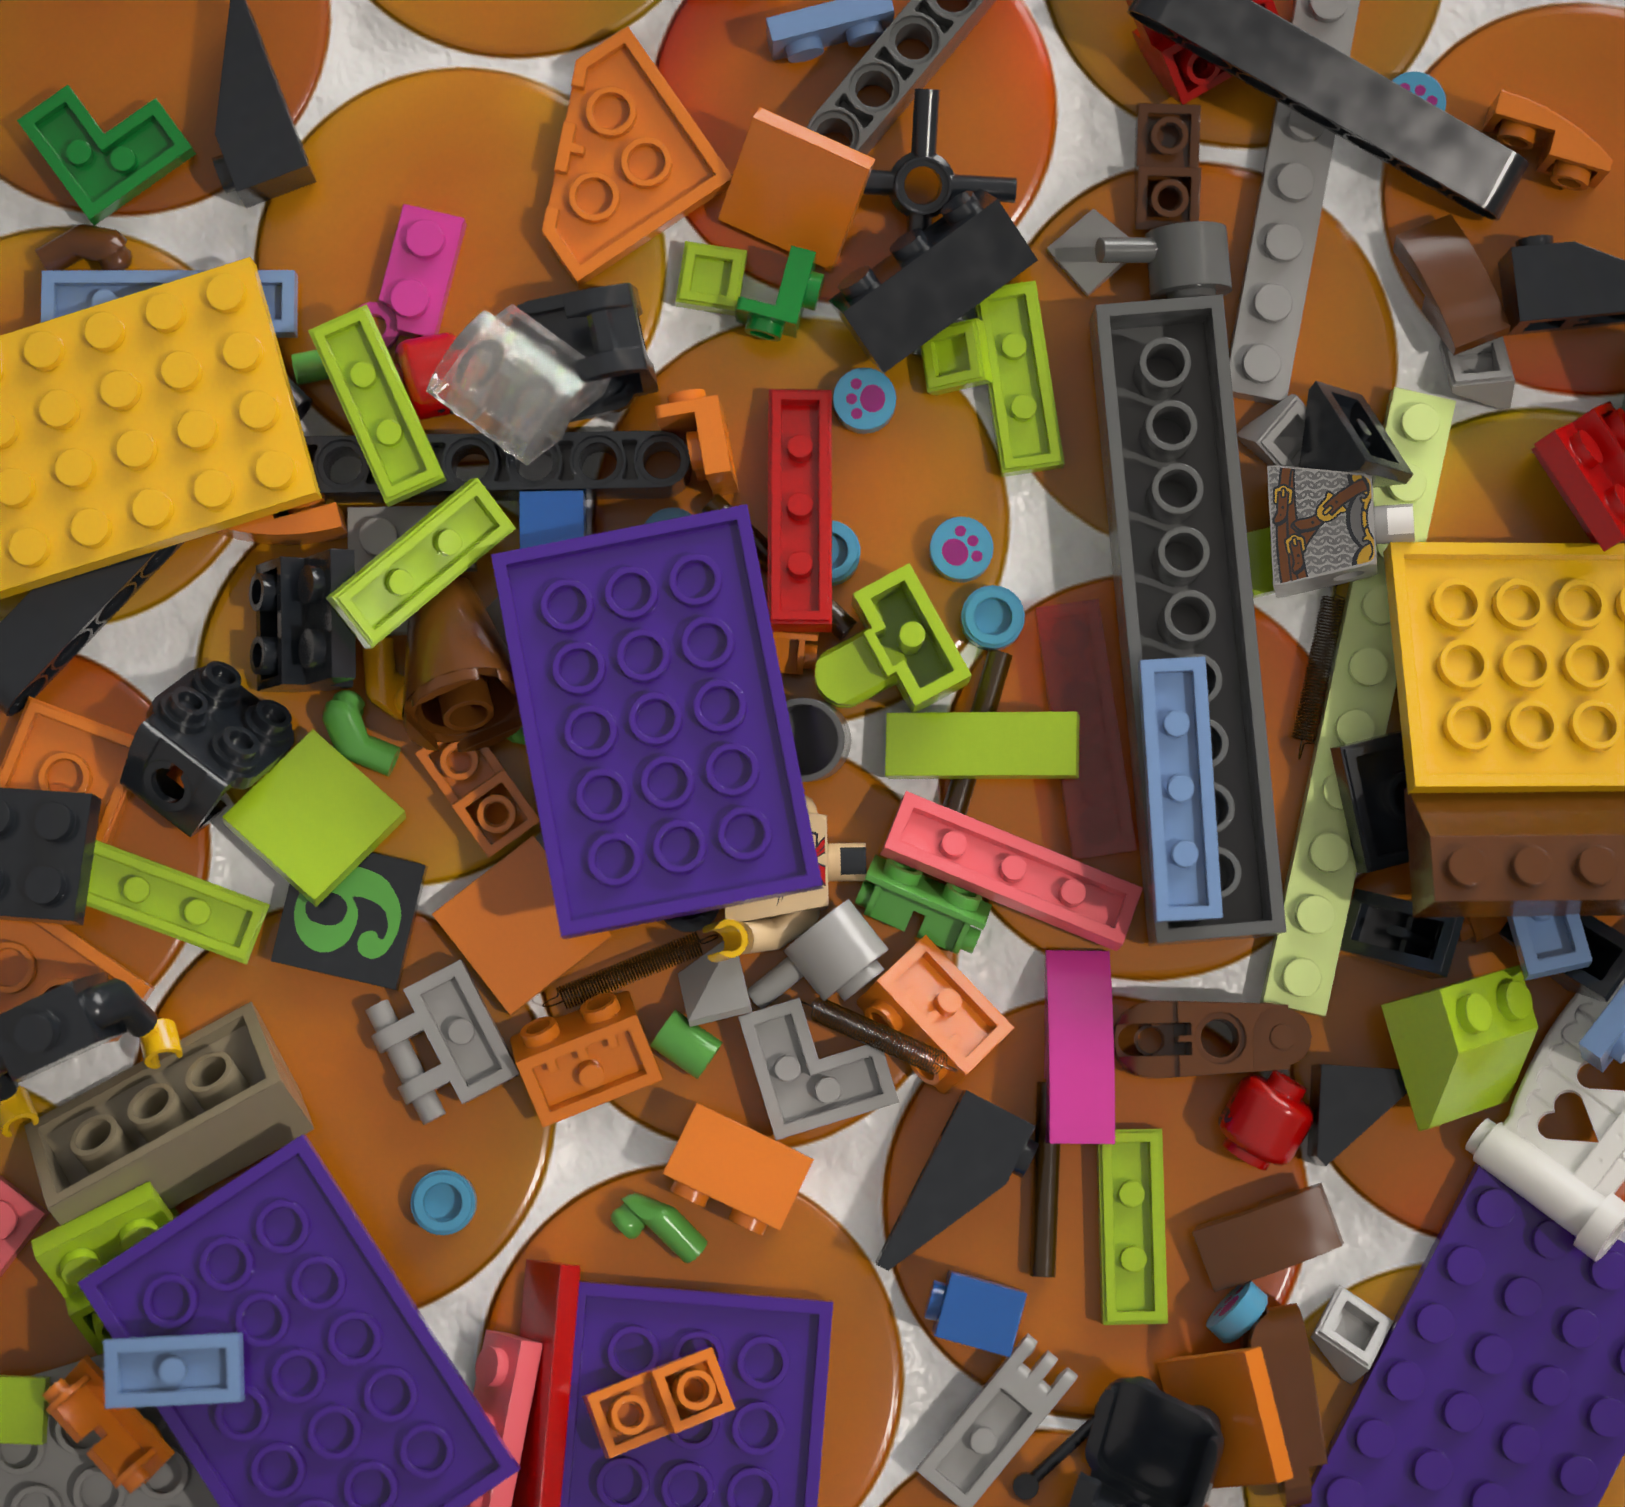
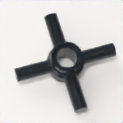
(924, 154)

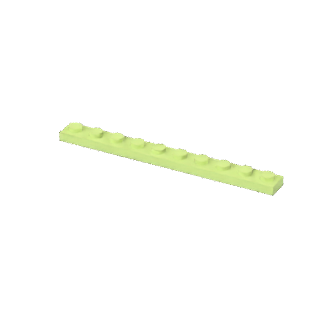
(1353, 710)

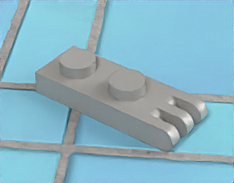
(995, 1425)

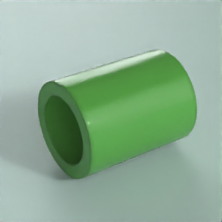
(685, 1045)

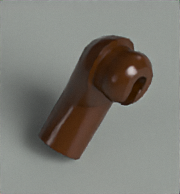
(86, 243)

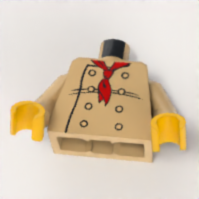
(780, 920)

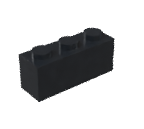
(932, 278)

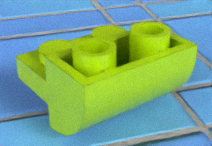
(91, 1242)

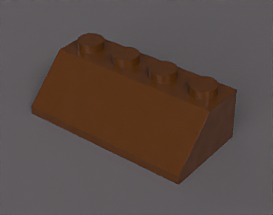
(1516, 853)

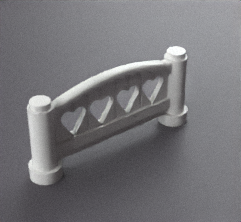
(1562, 1177)

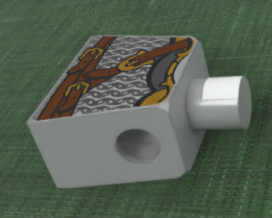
(1328, 528)

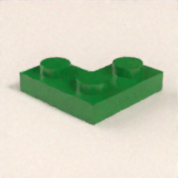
(109, 167)

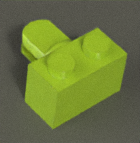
(899, 647)

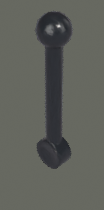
(1026, 1483)

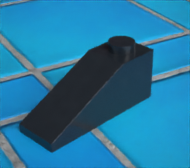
(253, 122)
(1560, 286)
(966, 1166)

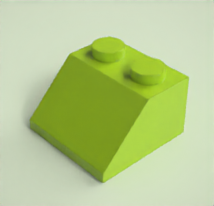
(1462, 1044)

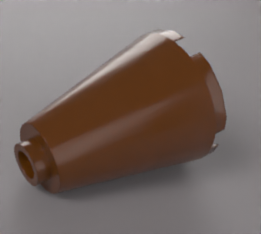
(457, 674)

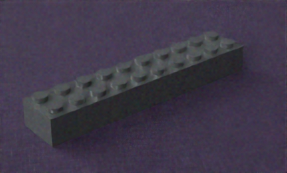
(1188, 578)

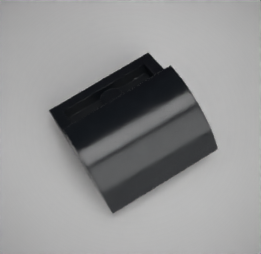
(298, 633)

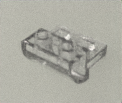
(513, 382)

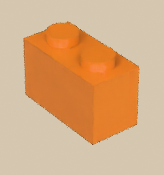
(737, 1168)

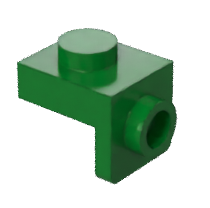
(798, 290)

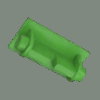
(946, 908)

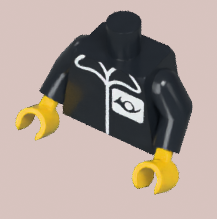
(68, 1024)

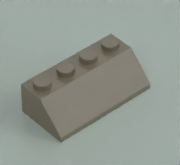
(172, 1124)

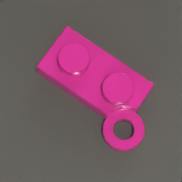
(418, 273)

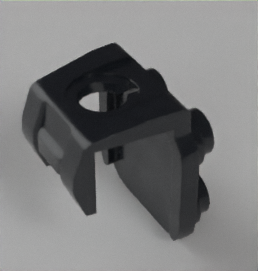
(608, 332)
(211, 733)
(1148, 1450)

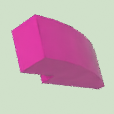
(1079, 1048)

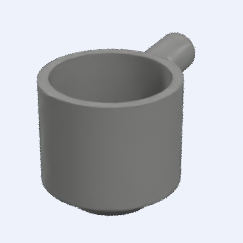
(831, 955)

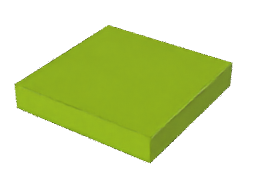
(314, 817)

